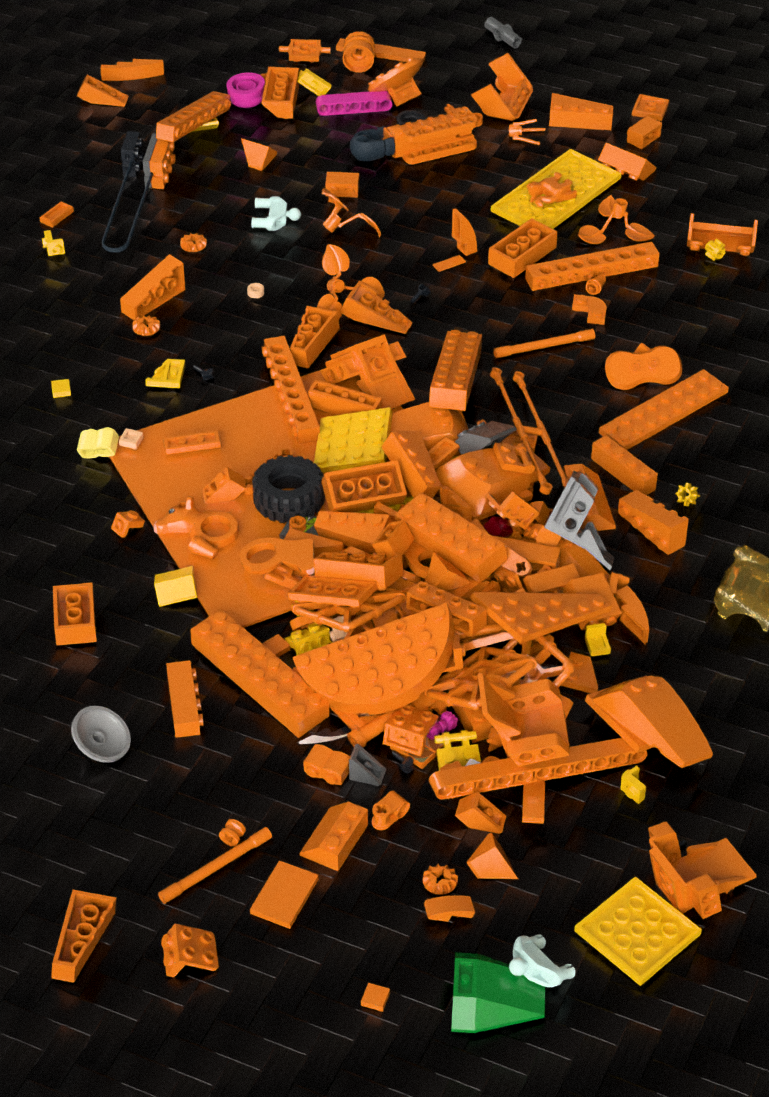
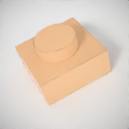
(131, 438)

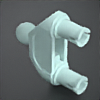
(277, 214)
(535, 965)

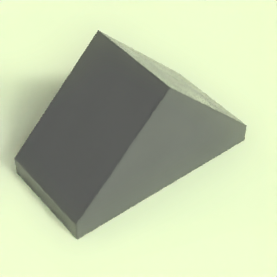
(365, 767)

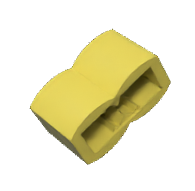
(98, 443)

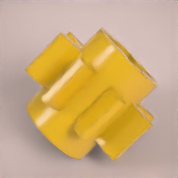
(715, 249)
(687, 499)

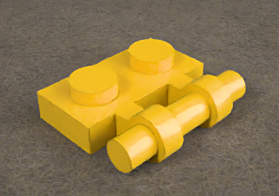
(461, 753)

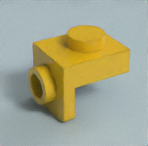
(54, 247)
(597, 640)
(632, 786)

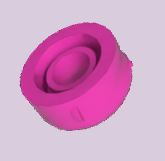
(246, 89)

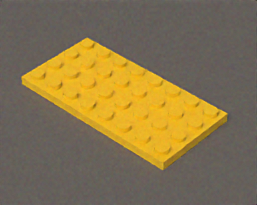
(588, 179)

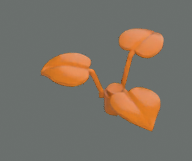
(614, 208)
(333, 220)
(333, 263)

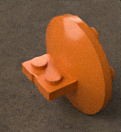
(399, 81)

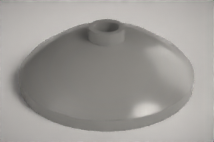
(101, 734)

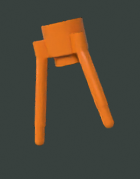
(516, 130)

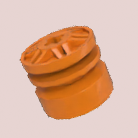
(358, 52)

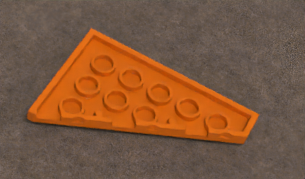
(538, 614)

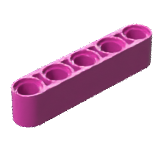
(353, 103)

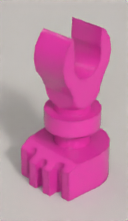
(446, 723)

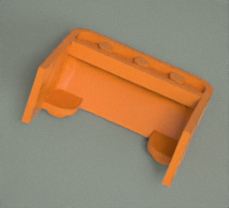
(514, 90)
(734, 237)

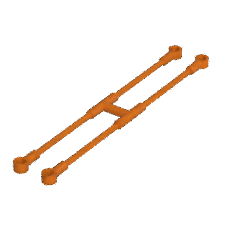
(522, 430)

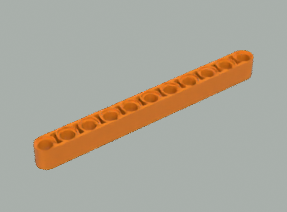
(506, 773)

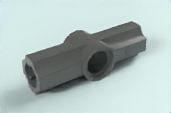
(503, 32)

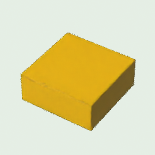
(61, 388)

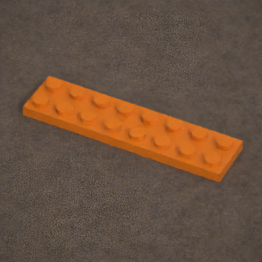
(664, 409)

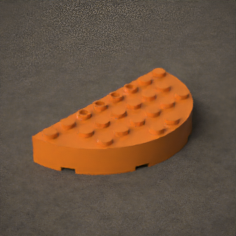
(382, 665)

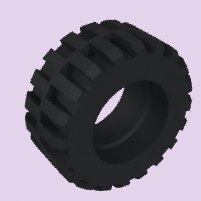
(283, 474)

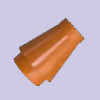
(595, 284)
(201, 547)

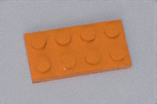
(332, 591)

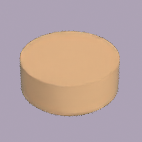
(255, 290)

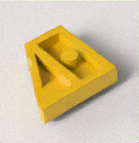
(168, 375)

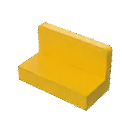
(313, 82)

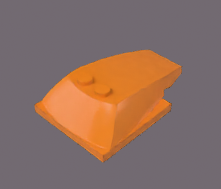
(431, 422)
(480, 473)
(650, 716)

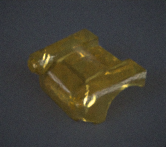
(745, 587)

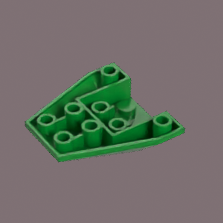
(491, 996)

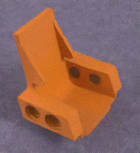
(377, 368)
(527, 719)
(699, 875)

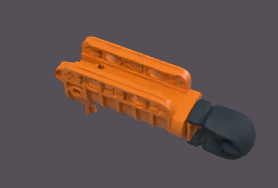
(420, 139)

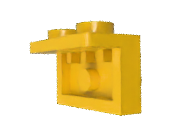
(309, 639)

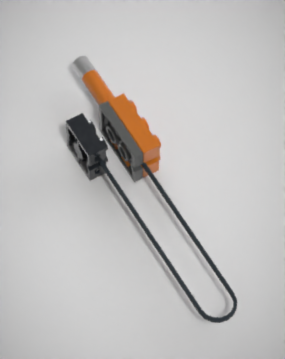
(156, 165)

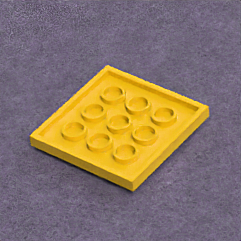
(352, 440)
(637, 930)

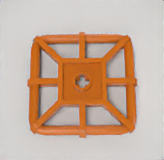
(390, 594)
(563, 672)
(467, 678)

